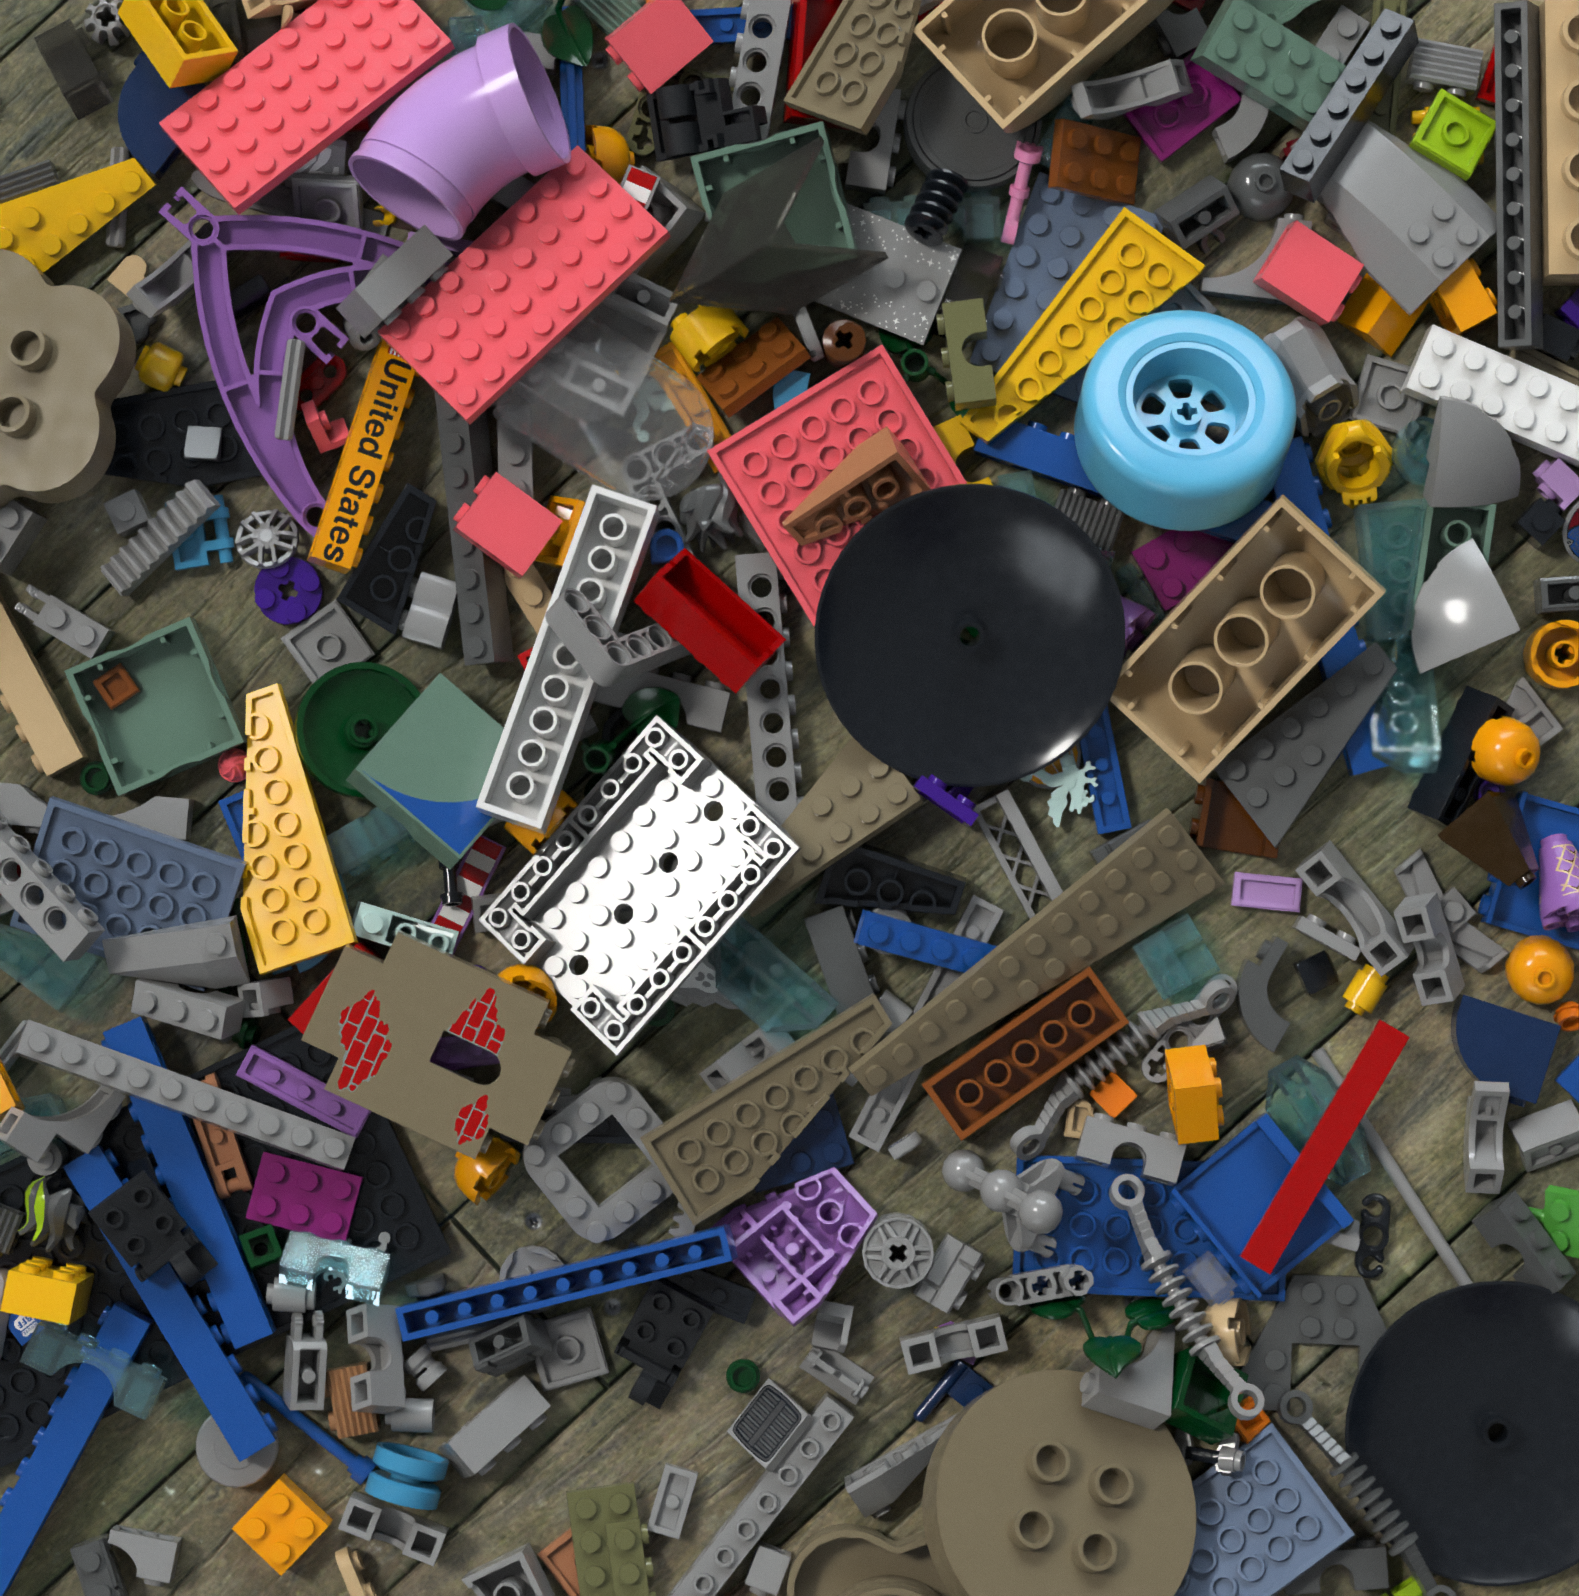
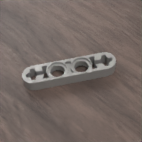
(1189, 1028)

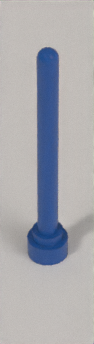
(358, 1465)

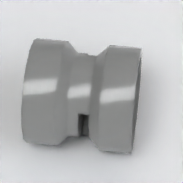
(420, 1359)

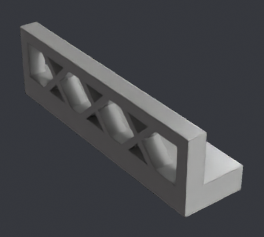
(1027, 844)

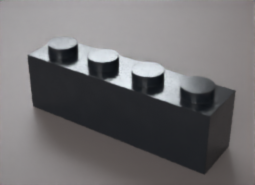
(1447, 792)

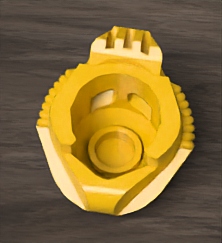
(1354, 461)

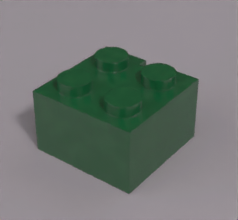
(1197, 1398)

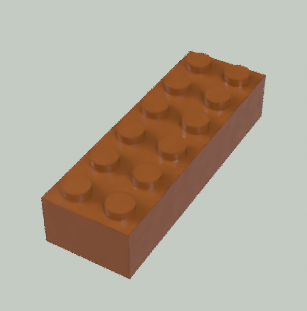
(1024, 1052)

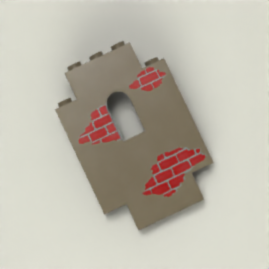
(389, 1019)

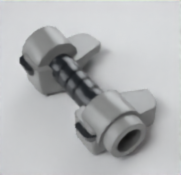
(1226, 1458)

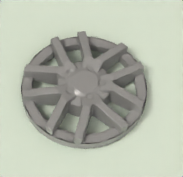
(267, 538)

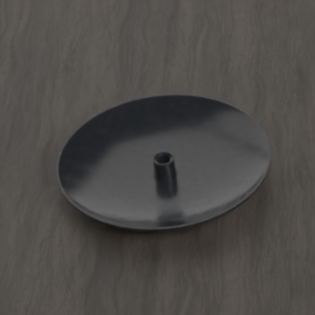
(984, 704)
(1423, 1417)

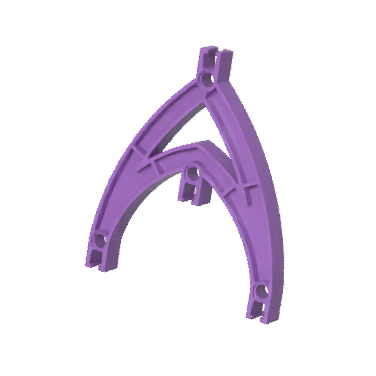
(255, 397)

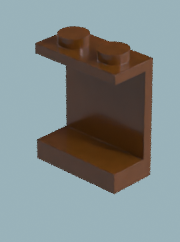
(1225, 823)

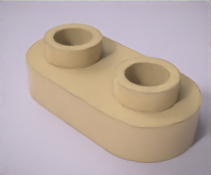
(350, 1566)

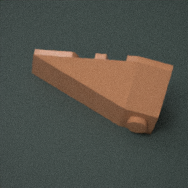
(861, 486)

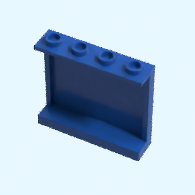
(1517, 908)
(1233, 1192)

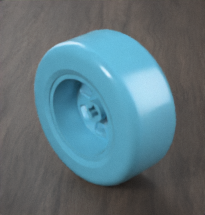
(1211, 362)

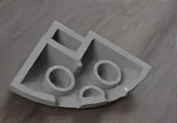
(1469, 458)
(1459, 609)

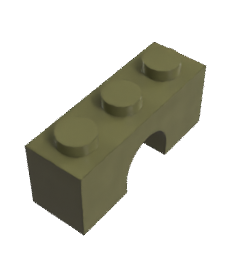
(969, 384)

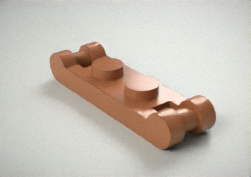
(222, 1153)

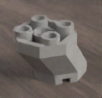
(1317, 376)

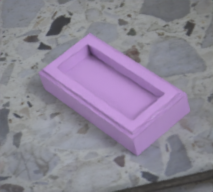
(1266, 892)

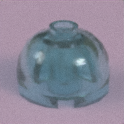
(1410, 450)

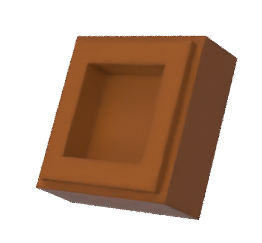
(116, 686)

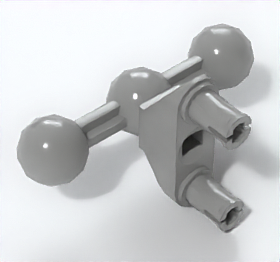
(1024, 1199)

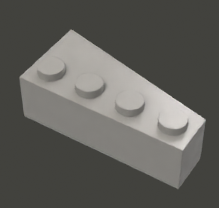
(510, 1575)

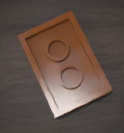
(1094, 162)
(753, 367)

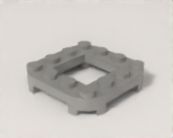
(561, 1186)

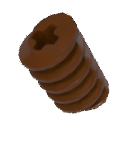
(844, 331)

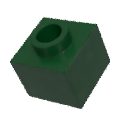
(261, 1236)

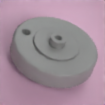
(222, 1464)

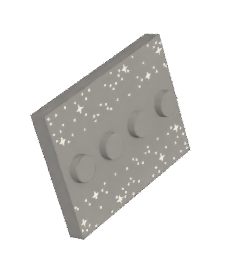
(905, 288)

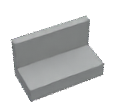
(1547, 1135)

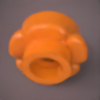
(1567, 1016)

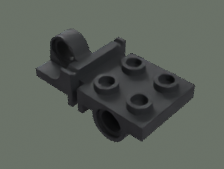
(700, 119)
(148, 1231)
(662, 1338)

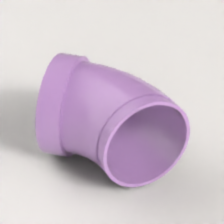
(464, 135)

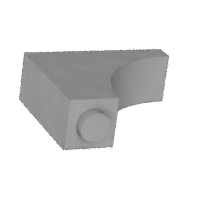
(1240, 284)
(1142, 1389)

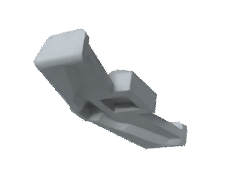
(1468, 942)

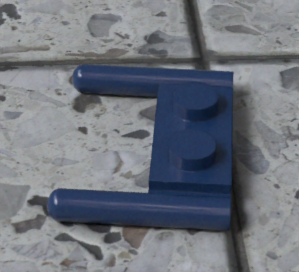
(960, 1383)

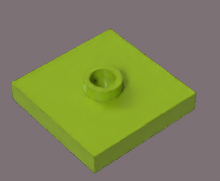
(1453, 134)

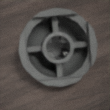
(1259, 187)

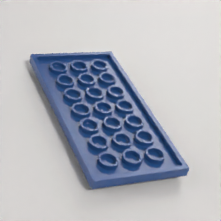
(1103, 1237)

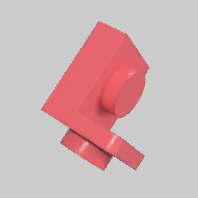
(325, 433)

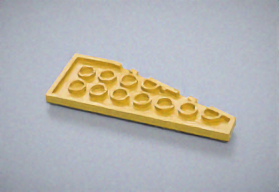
(290, 878)

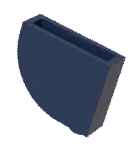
(141, 107)
(1503, 1046)

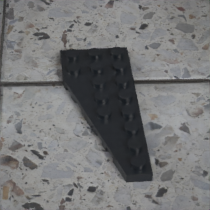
(154, 432)

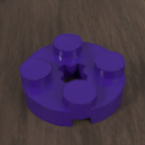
(296, 608)

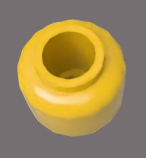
(161, 367)

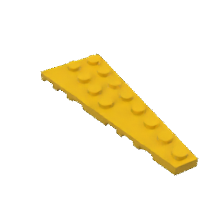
(1119, 281)

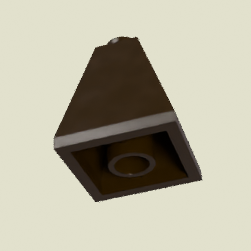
(1495, 838)

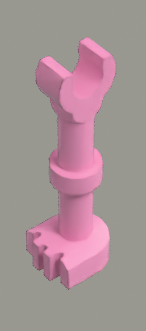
(1027, 155)

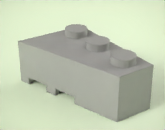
(395, 281)
(495, 1428)

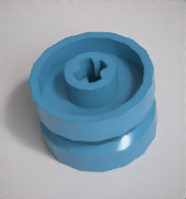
(407, 1475)

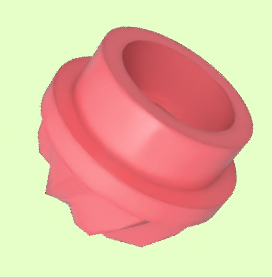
(232, 765)

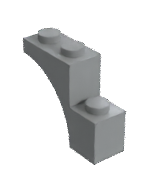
(1123, 93)
(169, 282)
(78, 1128)

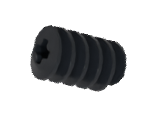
(935, 206)

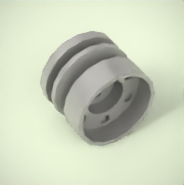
(897, 1229)

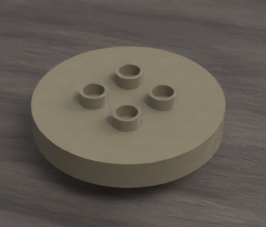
(1056, 1497)

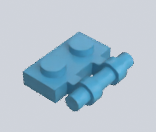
(196, 548)

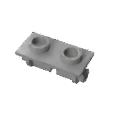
(837, 1373)

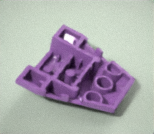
(799, 1241)

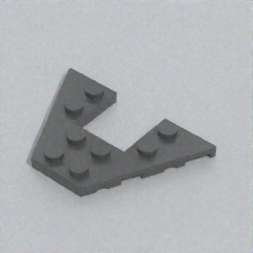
(1314, 1312)

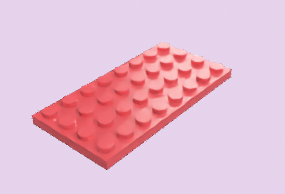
(302, 92)
(524, 284)

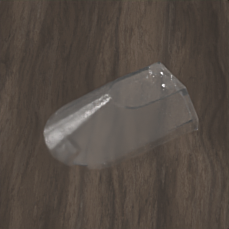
(612, 414)

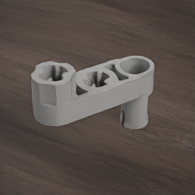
(1020, 1290)

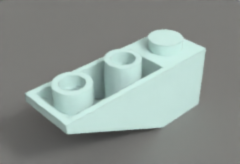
(383, 925)

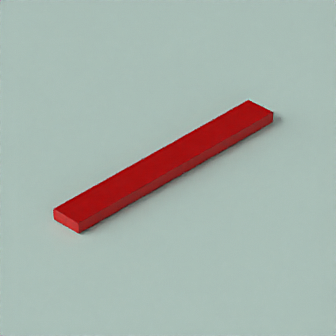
(1324, 1146)

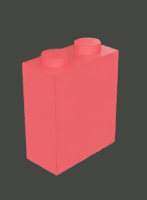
(657, 42)
(1309, 274)
(506, 524)

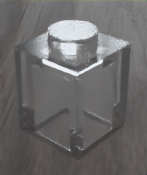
(1210, 1279)

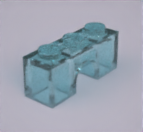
(310, 1255)

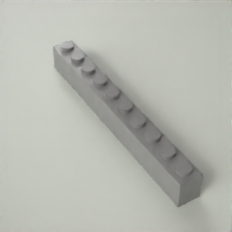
(184, 1095)

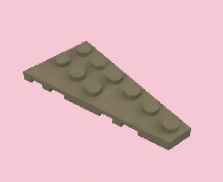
(838, 814)

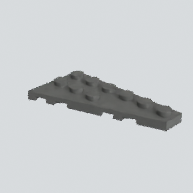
(1294, 753)

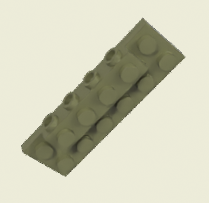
(609, 1541)

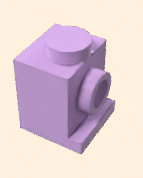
(1557, 482)

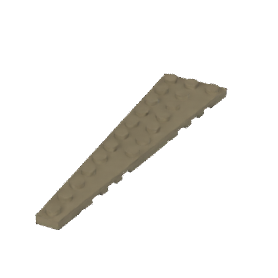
(1107, 907)

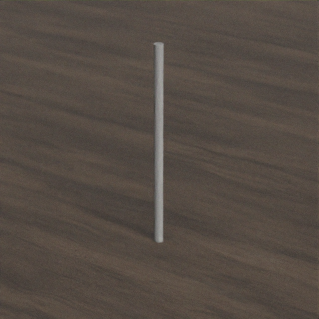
(1401, 1182)

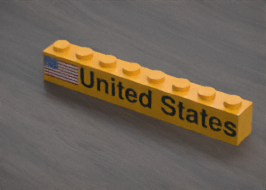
(363, 461)

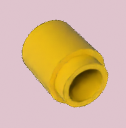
(1365, 990)

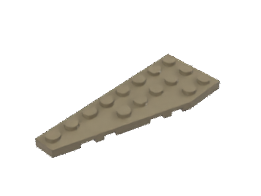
(856, 63)
(739, 1131)

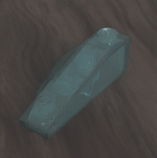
(1406, 717)

